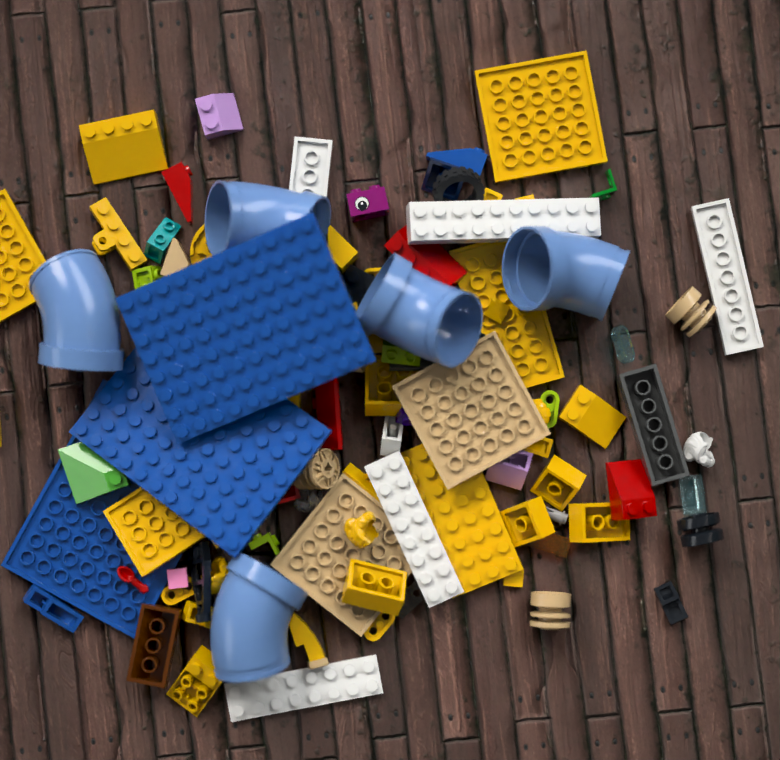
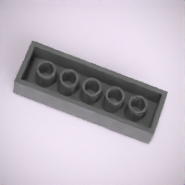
(652, 424)

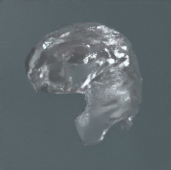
(308, 500)

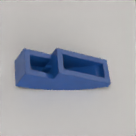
(53, 608)

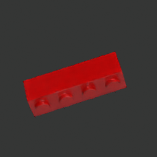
(427, 258)
(328, 412)

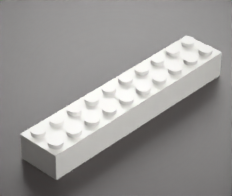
(498, 219)

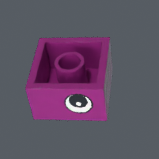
(367, 203)

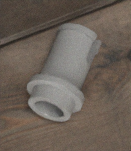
(557, 516)

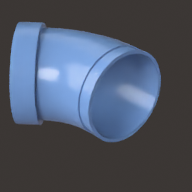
(246, 210)
(561, 271)
(77, 313)
(421, 314)
(252, 621)

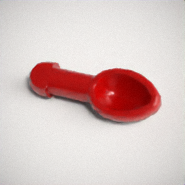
(128, 576)

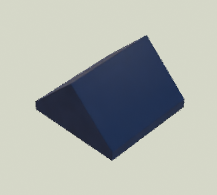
(436, 168)

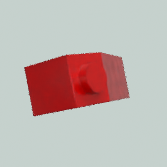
(181, 187)

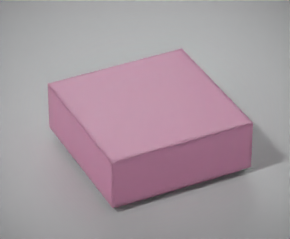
(177, 578)

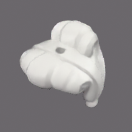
(697, 449)

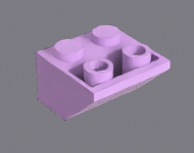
(511, 470)

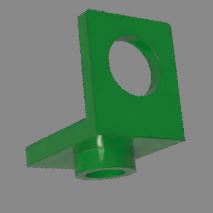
(605, 194)

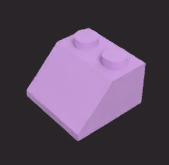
(219, 114)

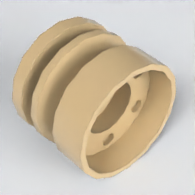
(691, 312)
(320, 472)
(550, 609)

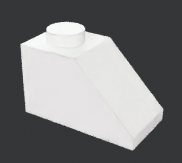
(391, 436)

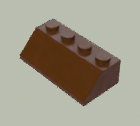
(154, 645)

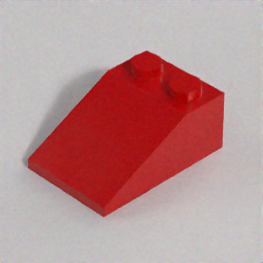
(629, 490)

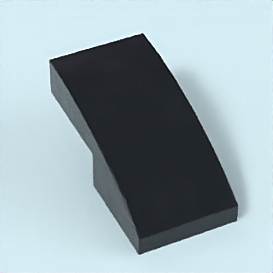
(670, 603)

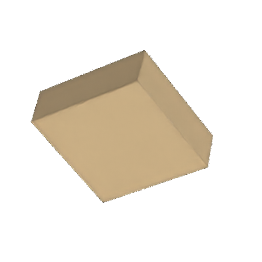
(317, 663)

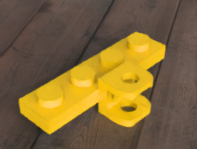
(115, 236)

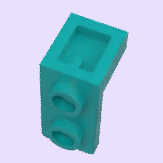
(160, 240)

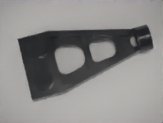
(198, 555)

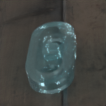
(623, 344)

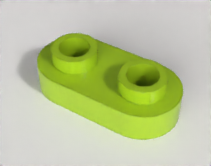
(554, 406)

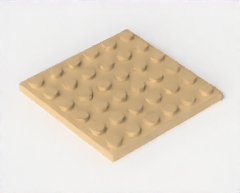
(471, 411)
(321, 552)

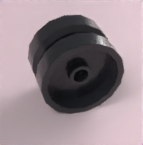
(700, 529)

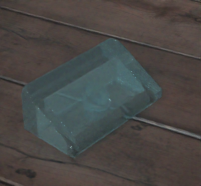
(692, 494)

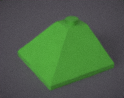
(90, 473)

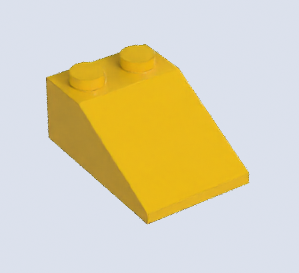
(592, 416)
(594, 524)

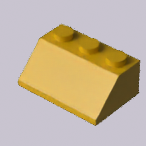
(374, 587)

